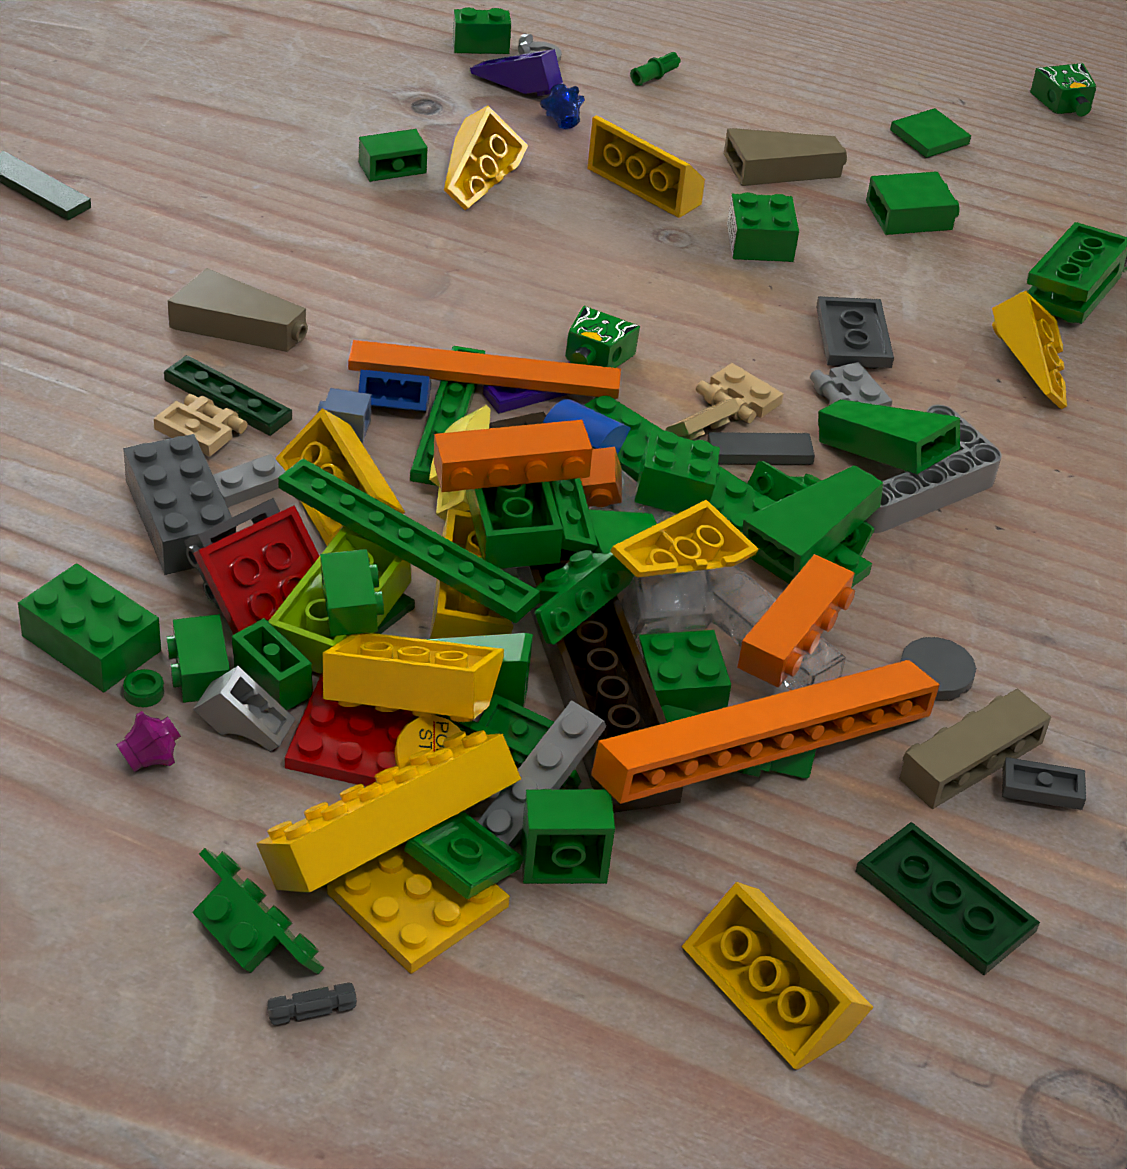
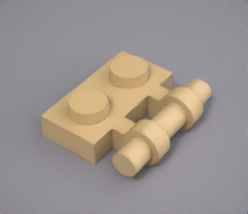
(751, 393)
(203, 419)

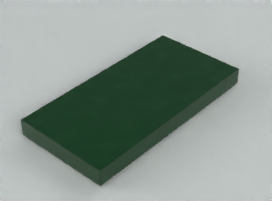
(947, 898)

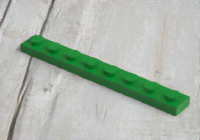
(410, 540)

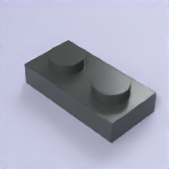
(1043, 783)

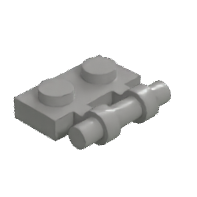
(851, 384)

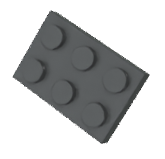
(854, 332)

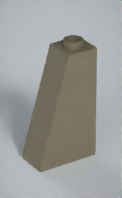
(782, 156)
(236, 312)

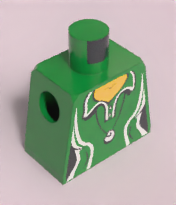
(1064, 88)
(601, 339)

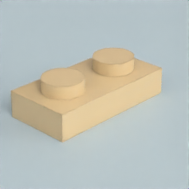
(714, 416)

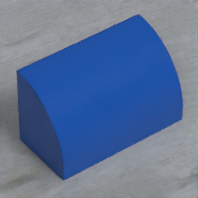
(396, 390)
(601, 430)

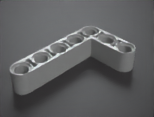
(944, 483)

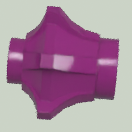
(149, 742)

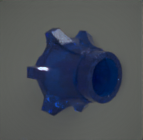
(563, 105)

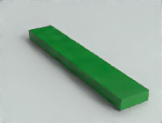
(450, 405)

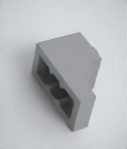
(244, 708)

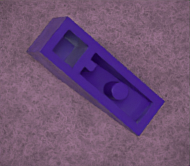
(523, 72)

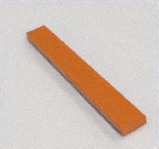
(486, 369)

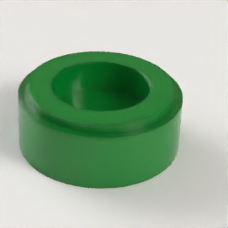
(143, 688)

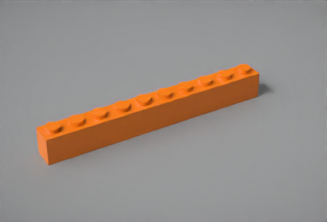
(762, 730)

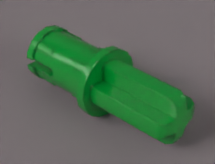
(655, 68)

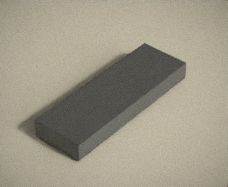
(767, 447)

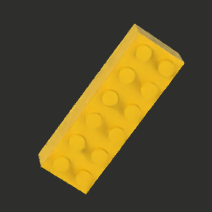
(387, 811)

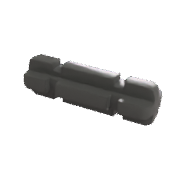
(311, 1003)

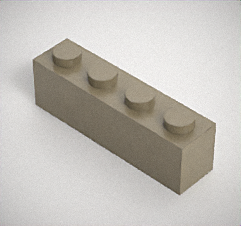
(973, 747)

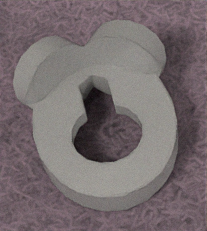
(527, 45)

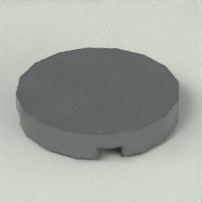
(945, 663)

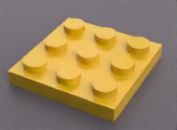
(411, 907)

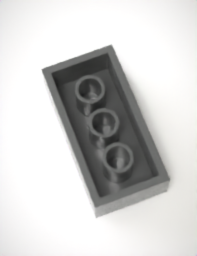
(174, 496)

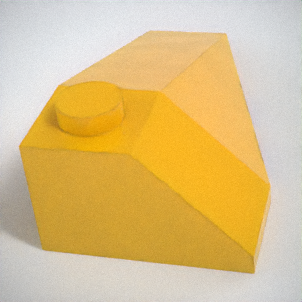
(481, 156)
(1034, 341)
(684, 543)

